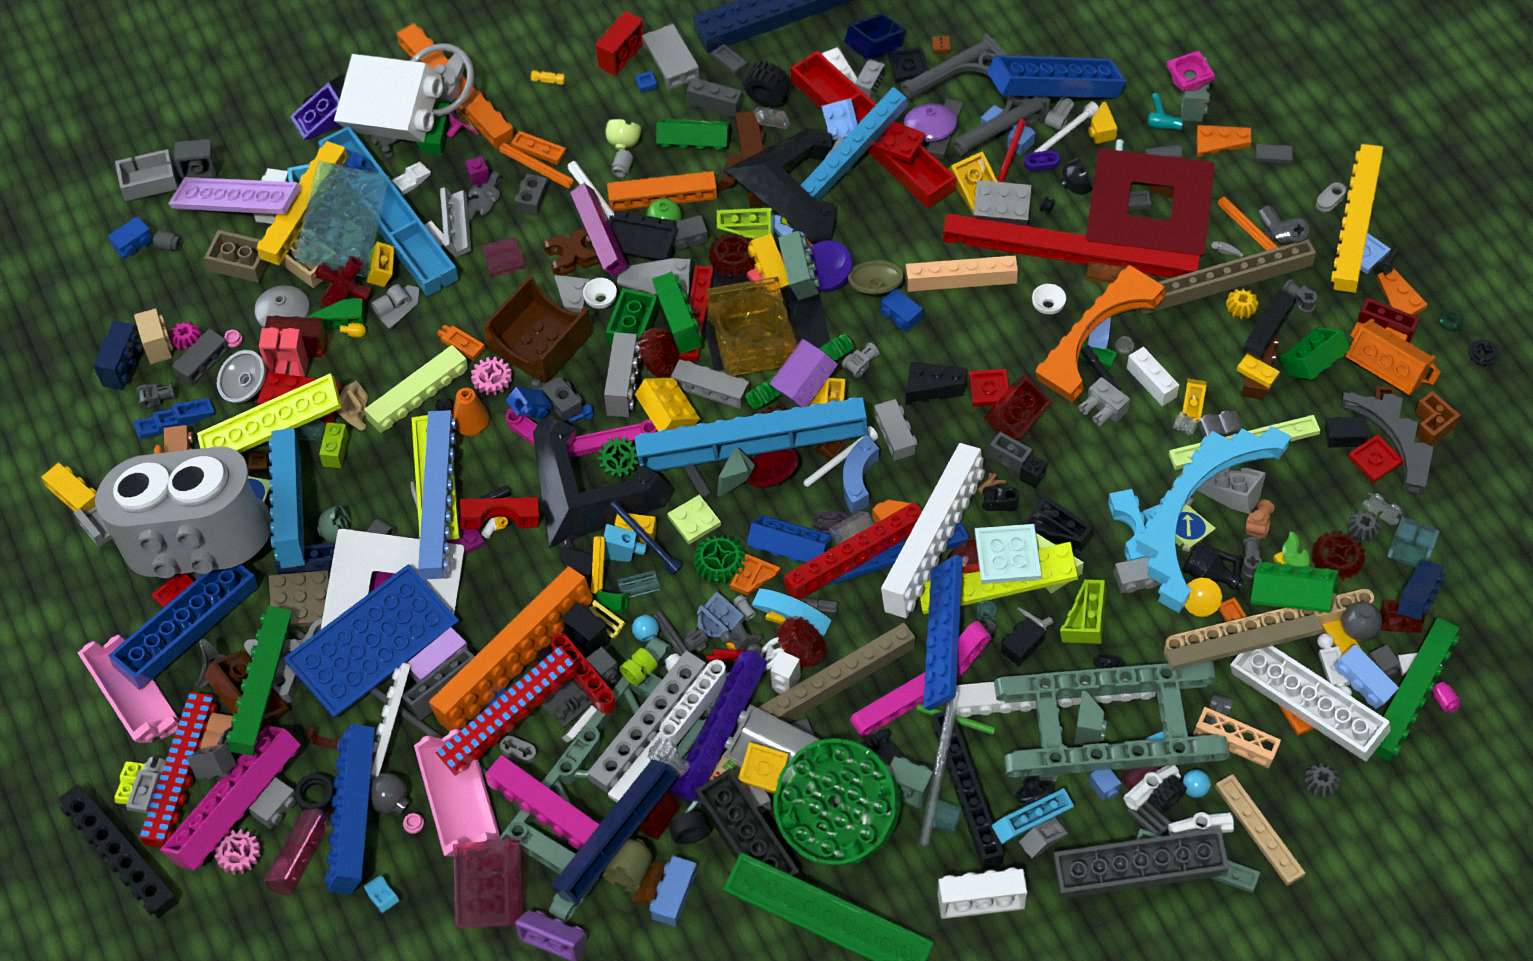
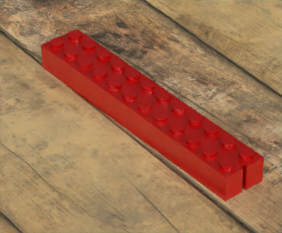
(826, 85)

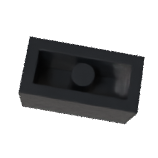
(1346, 431)
(1022, 641)

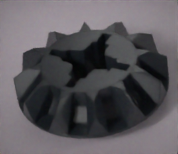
(1489, 349)
(1108, 661)

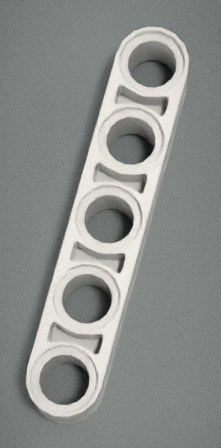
(697, 694)

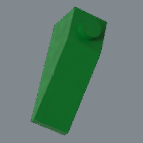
(342, 313)

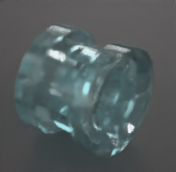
(986, 607)

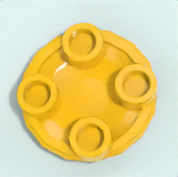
(1204, 597)

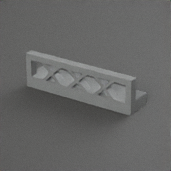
(455, 222)

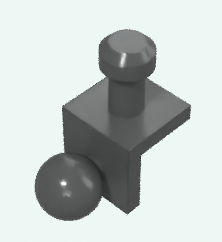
(741, 639)

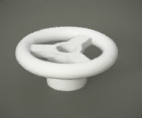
(772, 654)

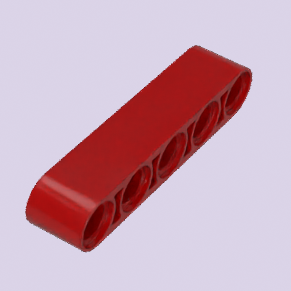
(589, 679)

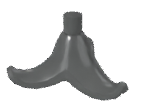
(209, 654)

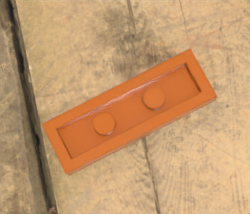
(538, 147)

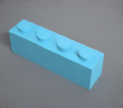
(1032, 815)

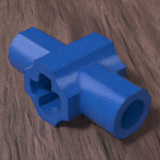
(357, 161)

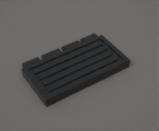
(643, 238)

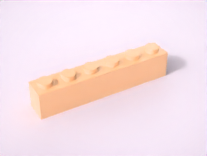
(961, 273)

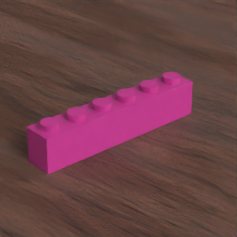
(540, 801)

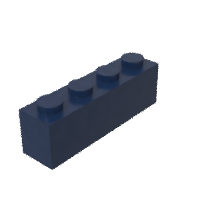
(316, 559)
(1421, 590)

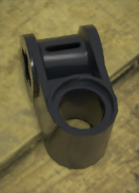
(1000, 498)

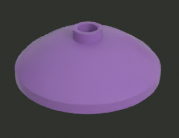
(933, 119)

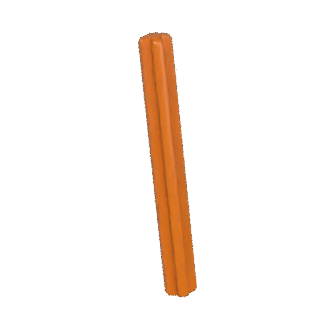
(536, 165)
(1246, 224)

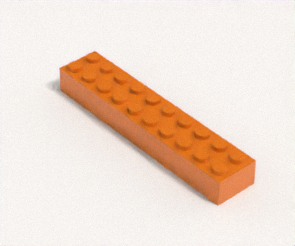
(509, 651)

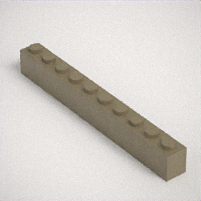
(1236, 274)
(840, 675)

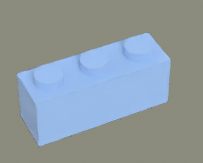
(1365, 676)

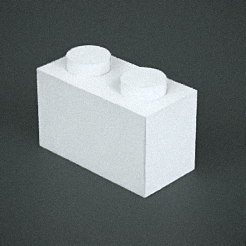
(785, 672)

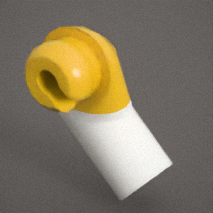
(494, 524)

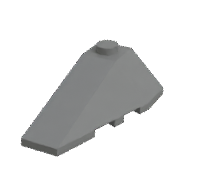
(641, 275)
(1235, 488)

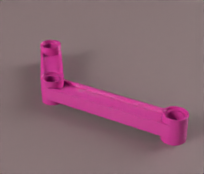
(581, 444)

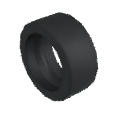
(308, 781)
(689, 828)

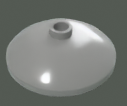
(293, 303)
(241, 376)

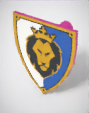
(457, 120)

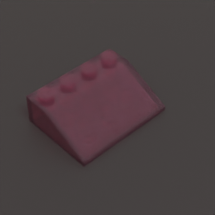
(487, 883)

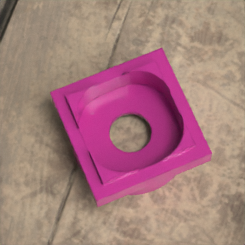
(1190, 62)

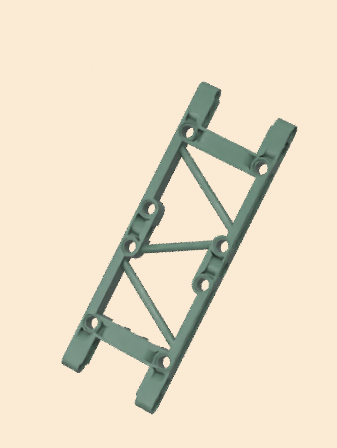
(575, 757)

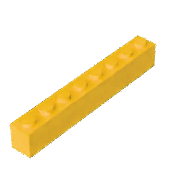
(288, 226)

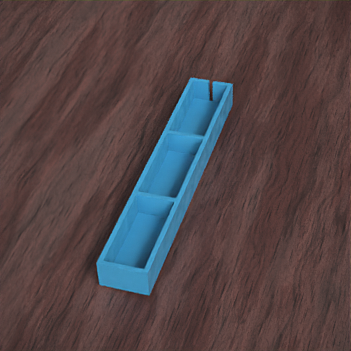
(403, 228)
(752, 434)

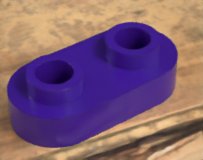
(1041, 160)

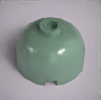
(331, 521)

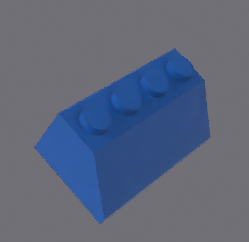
(787, 539)

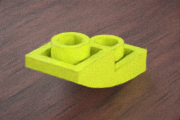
(127, 780)

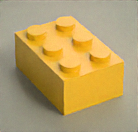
(666, 404)

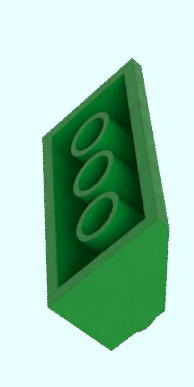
(692, 133)
(1295, 587)

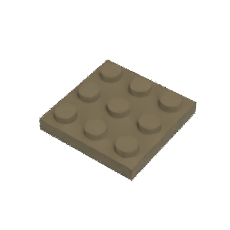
(302, 594)

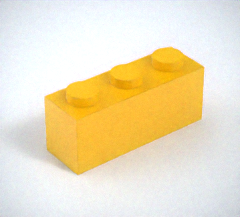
(768, 259)
(69, 489)

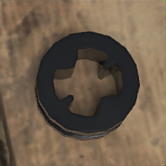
(1047, 205)

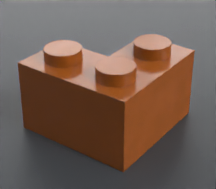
(1437, 419)

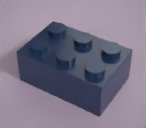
(118, 355)

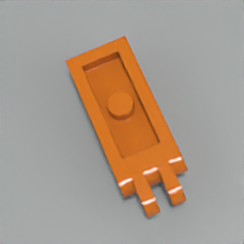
(461, 341)

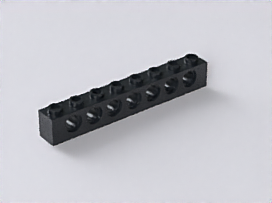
(970, 796)
(158, 904)

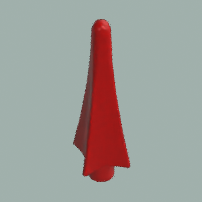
(723, 655)

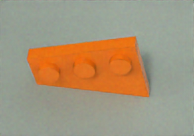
(1400, 293)

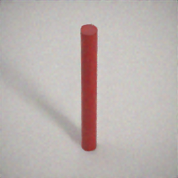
(1011, 150)

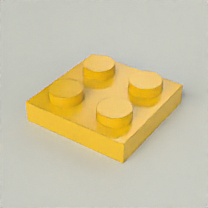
(762, 767)

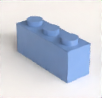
(673, 891)

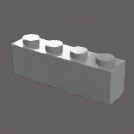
(711, 383)

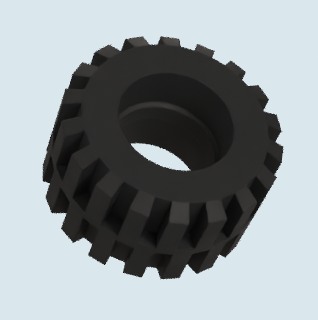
(766, 84)

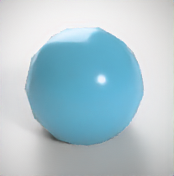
(645, 628)
(1197, 783)

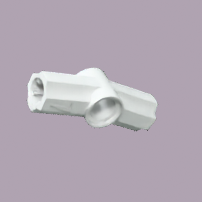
(1141, 792)
(1214, 821)

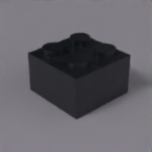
(585, 628)

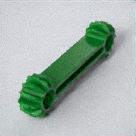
(765, 392)

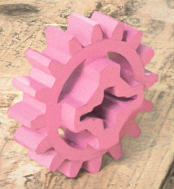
(491, 376)
(232, 859)

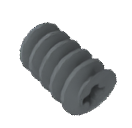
(1292, 231)

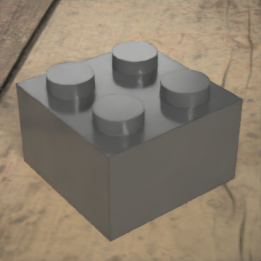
(195, 159)

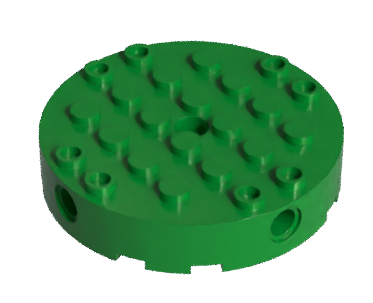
(866, 808)

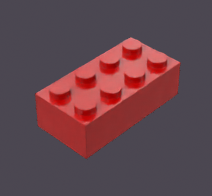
(279, 384)

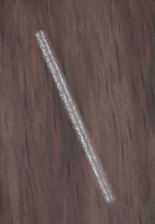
(938, 771)

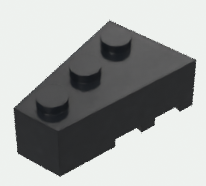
(1059, 525)

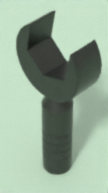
(1386, 265)

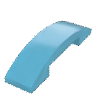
(789, 607)

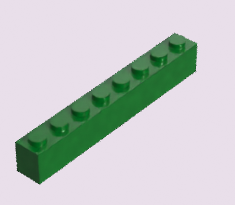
(260, 680)
(1416, 684)

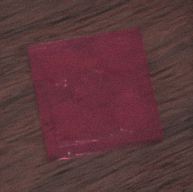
(503, 257)

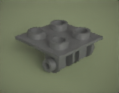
(566, 703)

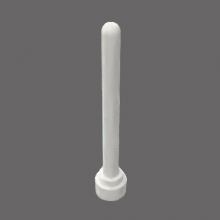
(1089, 111)
(836, 460)

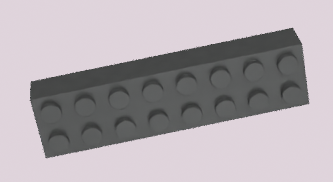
(1140, 863)

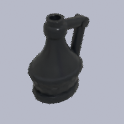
(1208, 563)

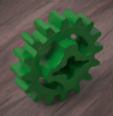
(626, 456)

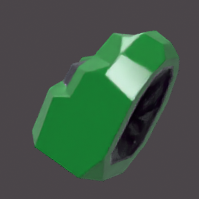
(613, 600)

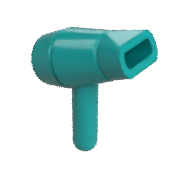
(1160, 119)

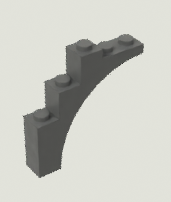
(1402, 433)

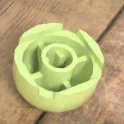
(622, 134)

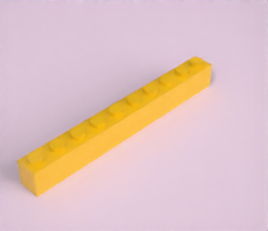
(1357, 219)

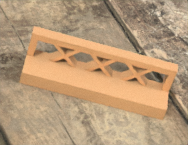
(1237, 744)

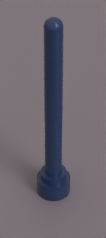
(671, 564)

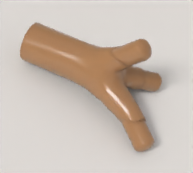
(990, 482)

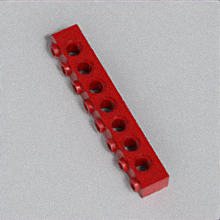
(852, 552)

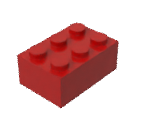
(619, 43)

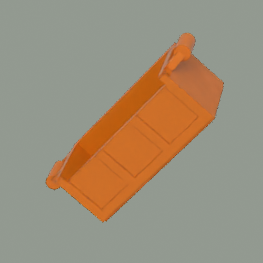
(1391, 357)

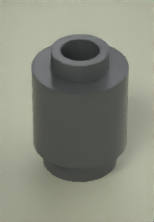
(167, 241)

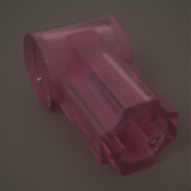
(1136, 775)

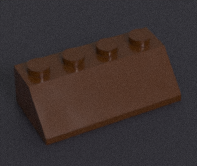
(226, 679)

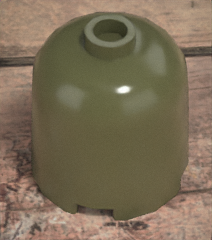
(629, 865)

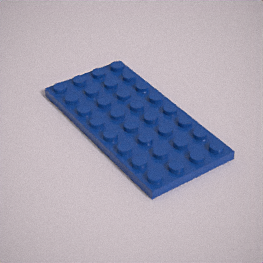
(370, 641)

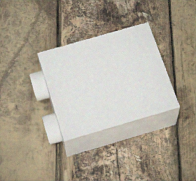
(389, 98)

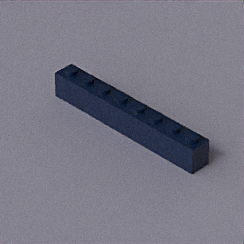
(614, 831)

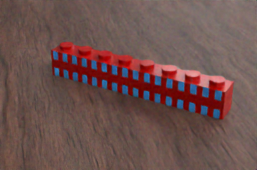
(507, 711)
(177, 773)

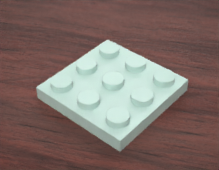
(1007, 553)

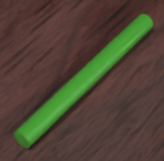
(961, 720)

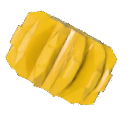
(1242, 303)

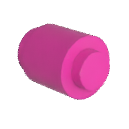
(1446, 697)

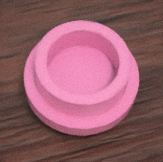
(233, 338)
(413, 823)

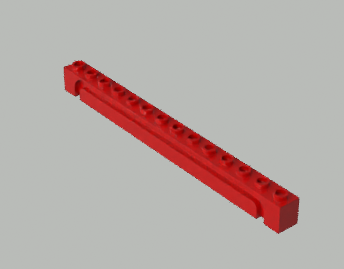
(1064, 246)

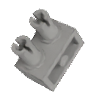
(1107, 399)

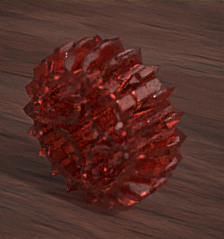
(733, 260)
(658, 352)
(1339, 548)
(801, 641)

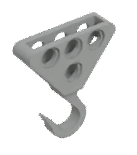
(284, 673)

